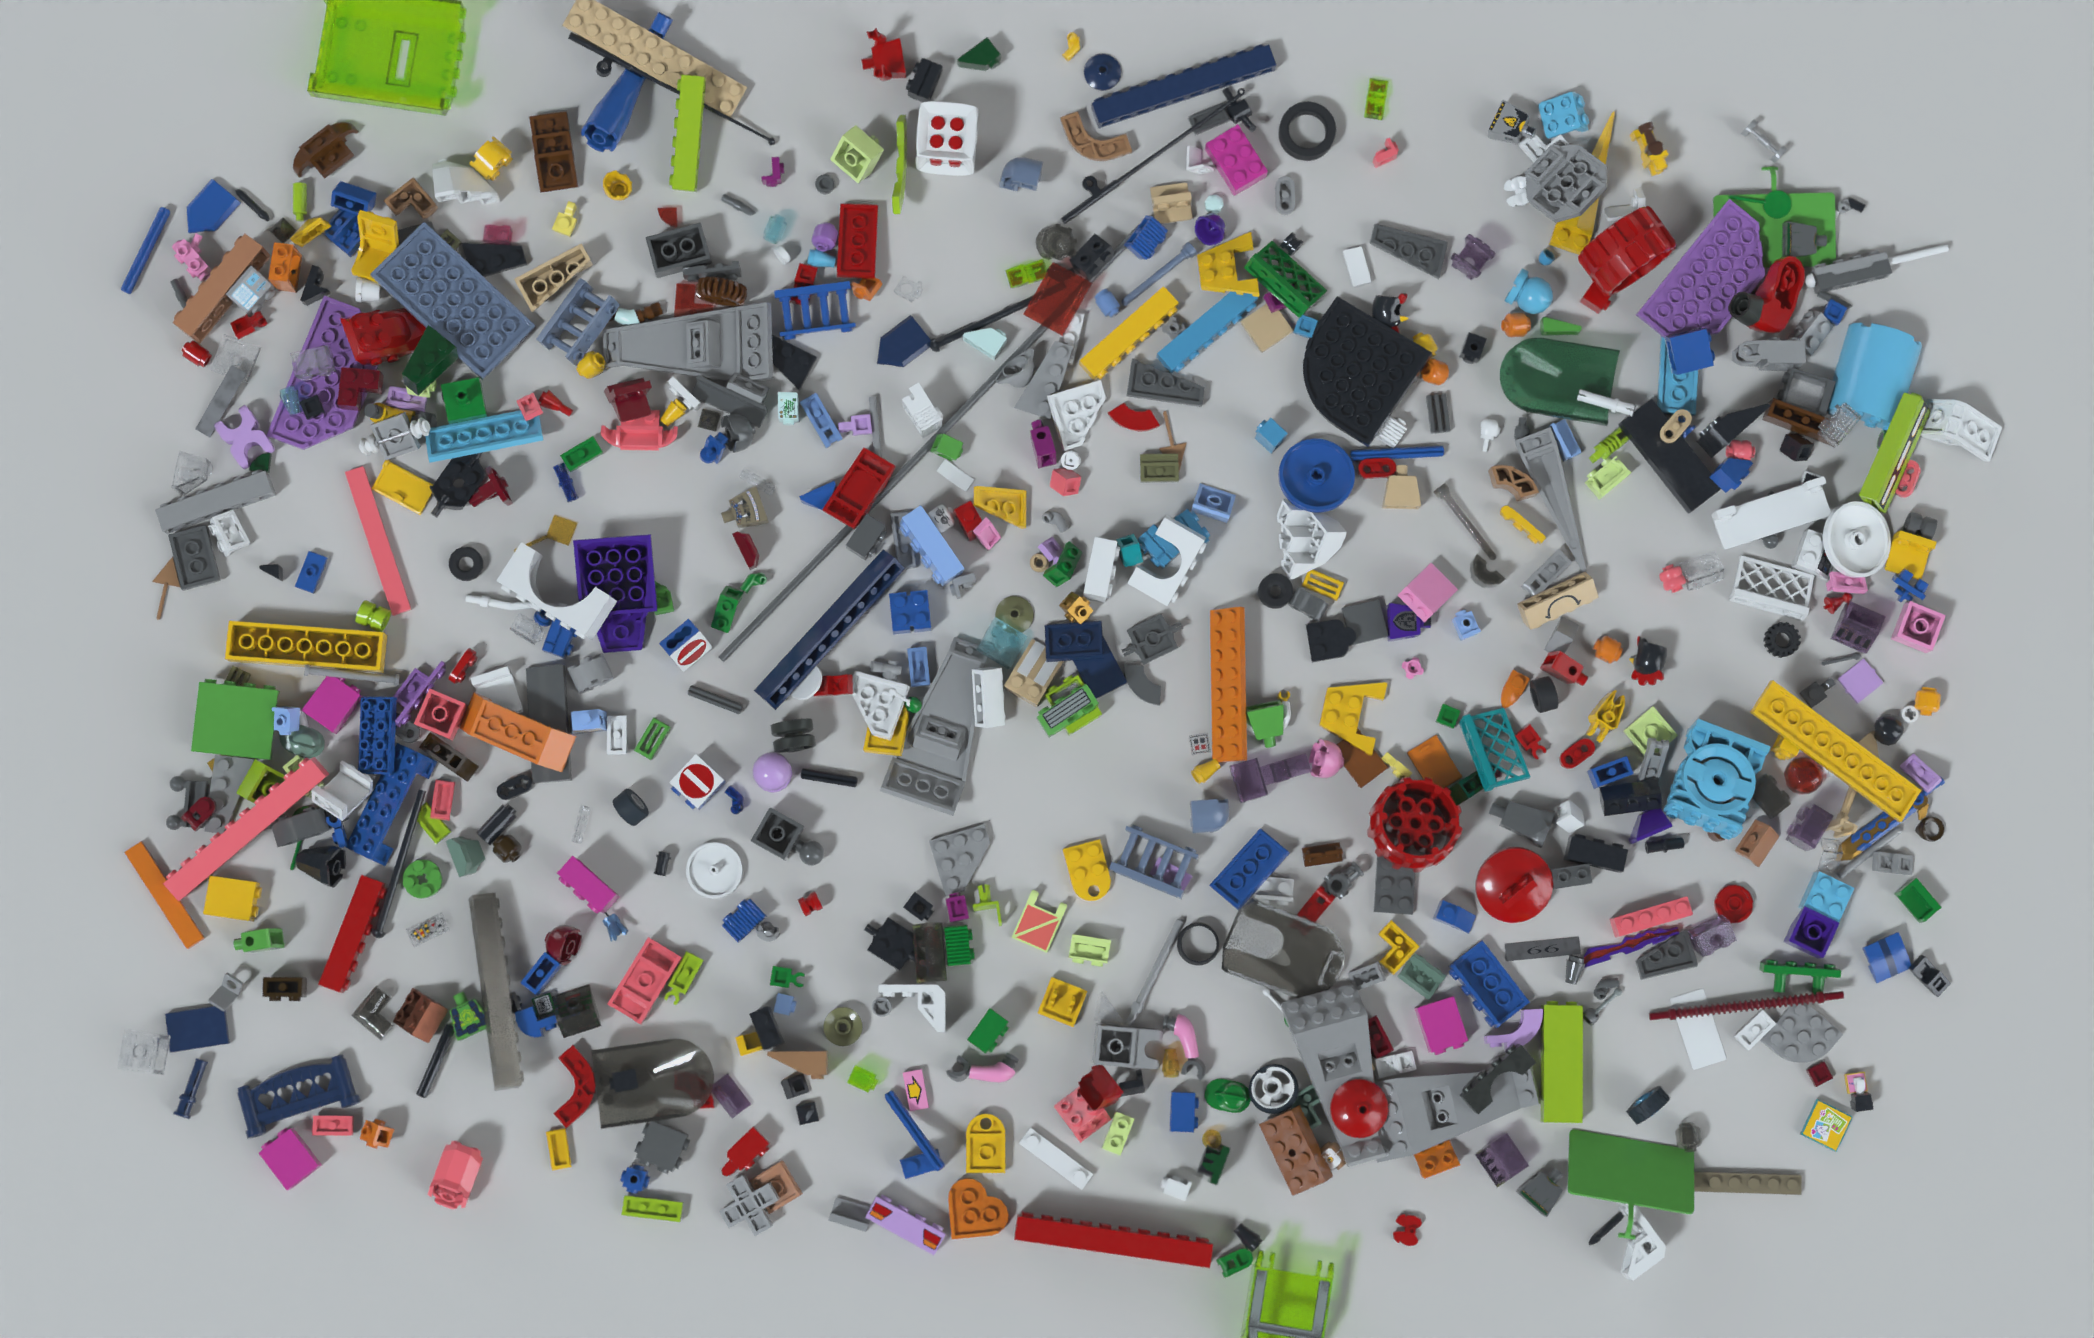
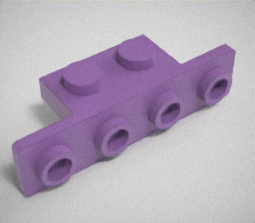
(414, 689)

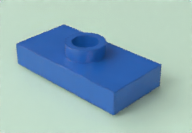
(311, 572)

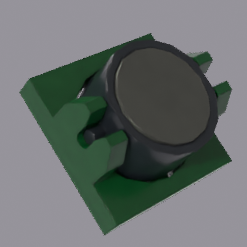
(1213, 1162)

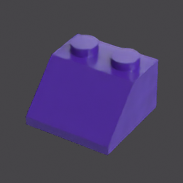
(1811, 932)

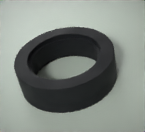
(1319, 112)

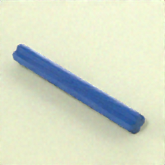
(145, 250)
(1397, 453)
(914, 1131)

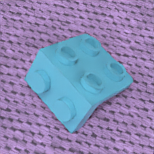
(1563, 115)

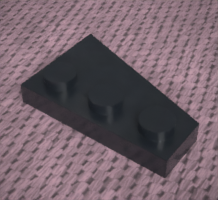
(494, 258)
(792, 361)

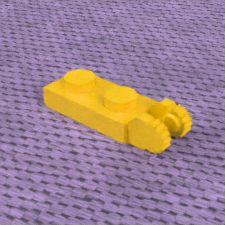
(1521, 523)

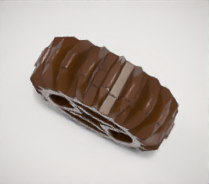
(721, 291)

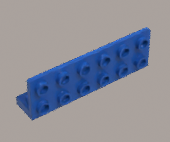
(385, 803)

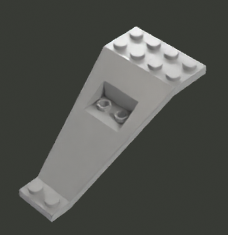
(728, 344)
(932, 763)
(1329, 1032)
(1415, 1113)

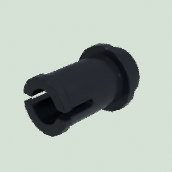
(662, 863)

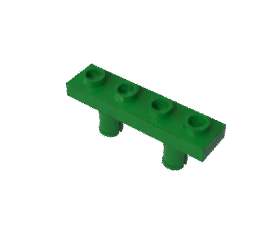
(1790, 967)

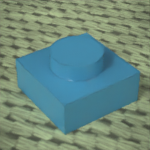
(1305, 326)

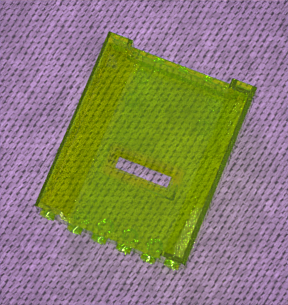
(363, 50)

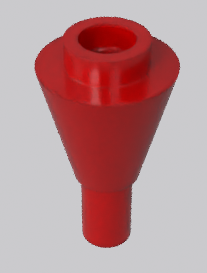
(550, 401)

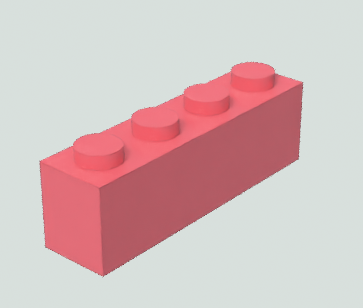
(1651, 916)

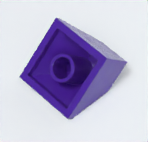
(1648, 824)

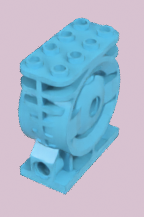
(1733, 763)

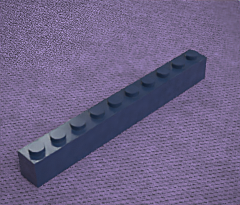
(1183, 85)
(829, 629)

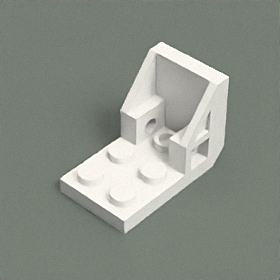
(1961, 425)
(933, 1011)
(1637, 1258)

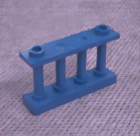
(803, 294)

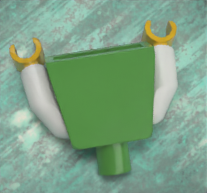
(1268, 719)

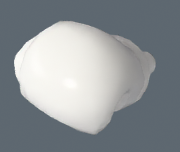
(1489, 430)

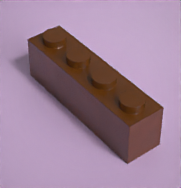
(1794, 419)

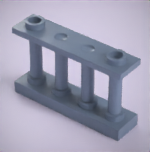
(565, 313)
(1157, 880)

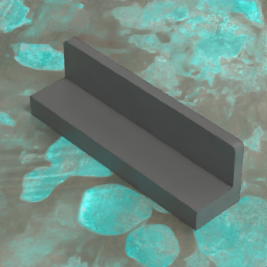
(729, 401)

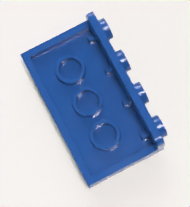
(1488, 984)

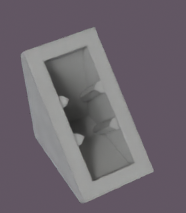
(1562, 636)
(1367, 976)

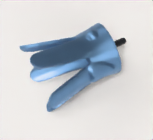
(614, 926)

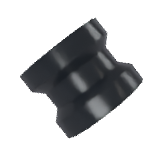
(1291, 244)

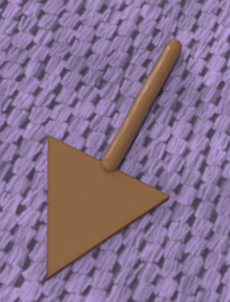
(1173, 449)
(166, 576)

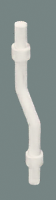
(486, 601)

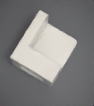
(1569, 816)

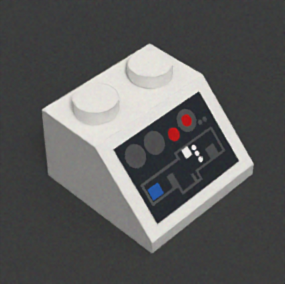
(1811, 555)

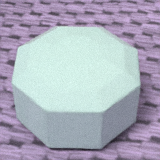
(1214, 204)

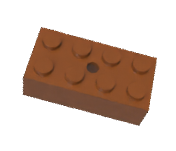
(1296, 1150)

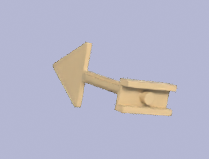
(1841, 824)

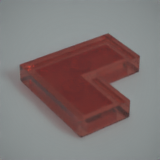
(685, 301)

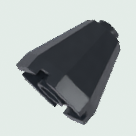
(323, 864)

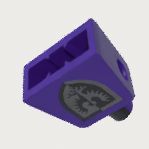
(1403, 622)

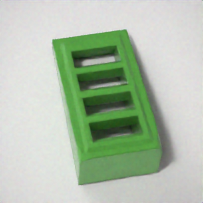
(1555, 327)

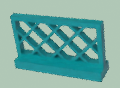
(1478, 749)

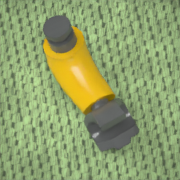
(381, 411)

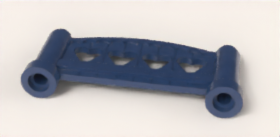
(339, 1089)

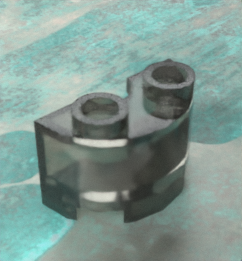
(1482, 576)

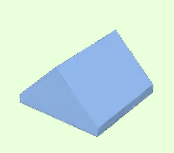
(1213, 503)

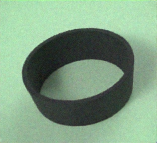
(1182, 954)

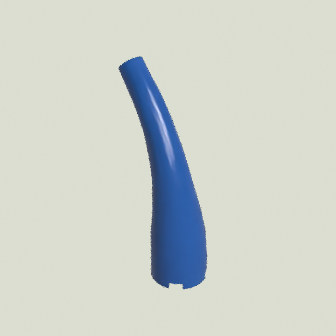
(615, 109)

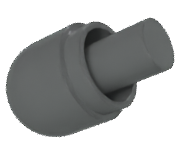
(1521, 430)

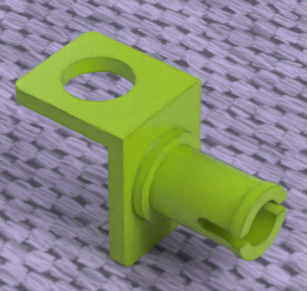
(986, 903)

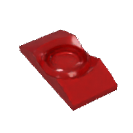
(859, 488)

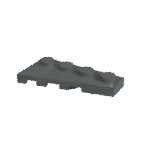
(1412, 248)
(1156, 385)

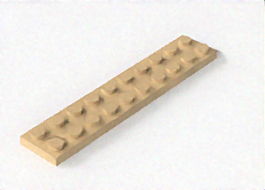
(650, 53)

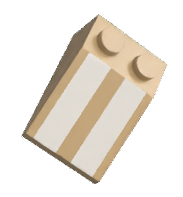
(1032, 674)

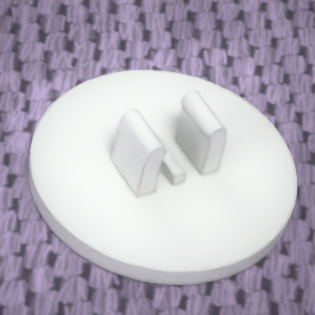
(809, 685)

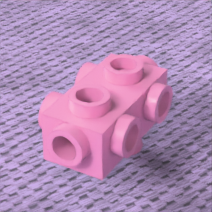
(189, 254)

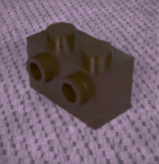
(284, 987)

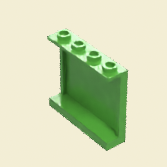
(234, 719)

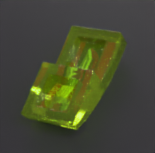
(1376, 99)
(1026, 274)

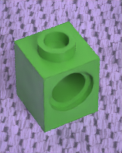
(947, 447)

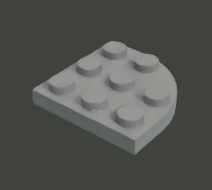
(1801, 1035)

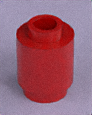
(196, 353)

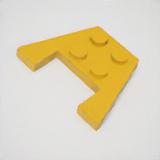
(1218, 268)
(1343, 709)

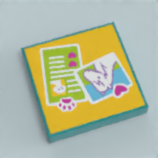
(1826, 1125)

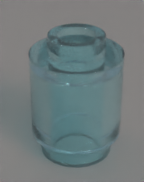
(774, 229)

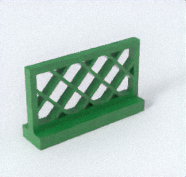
(1279, 284)

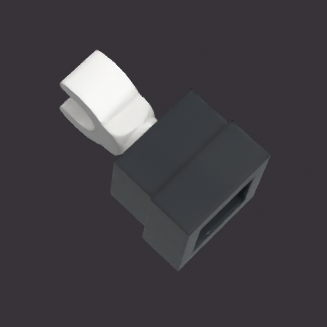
(1860, 1100)

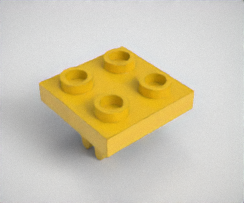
(1062, 1002)

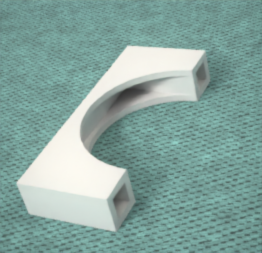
(583, 616)

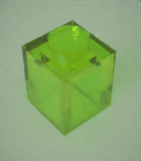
(862, 1079)

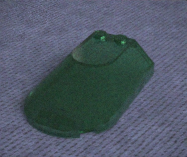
(1548, 374)

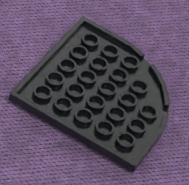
(1359, 370)

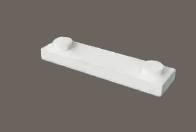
(1055, 1158)

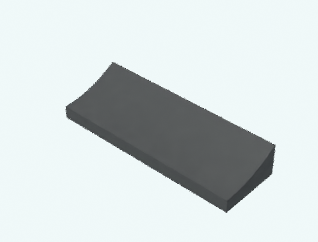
(548, 706)

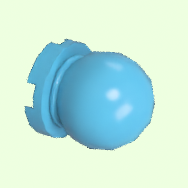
(1532, 293)

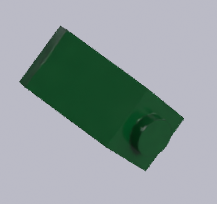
(980, 57)
(1466, 788)

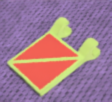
(1038, 925)

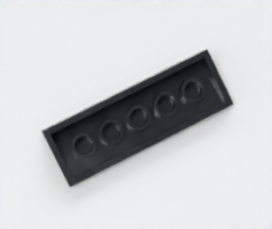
(1672, 462)

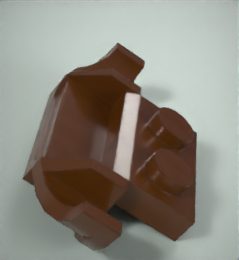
(325, 150)

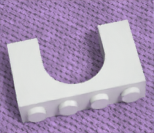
(1165, 587)

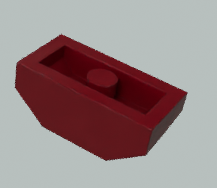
(747, 549)
(1379, 1041)

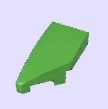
(664, 600)

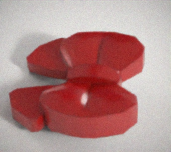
(1407, 1236)

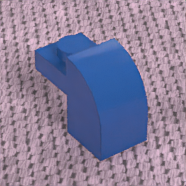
(531, 1025)

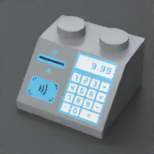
(251, 291)

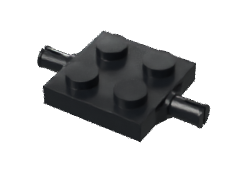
(892, 943)

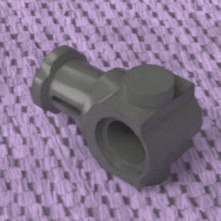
(1344, 880)

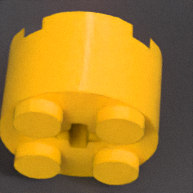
(491, 158)

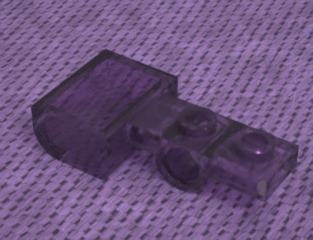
(1252, 779)

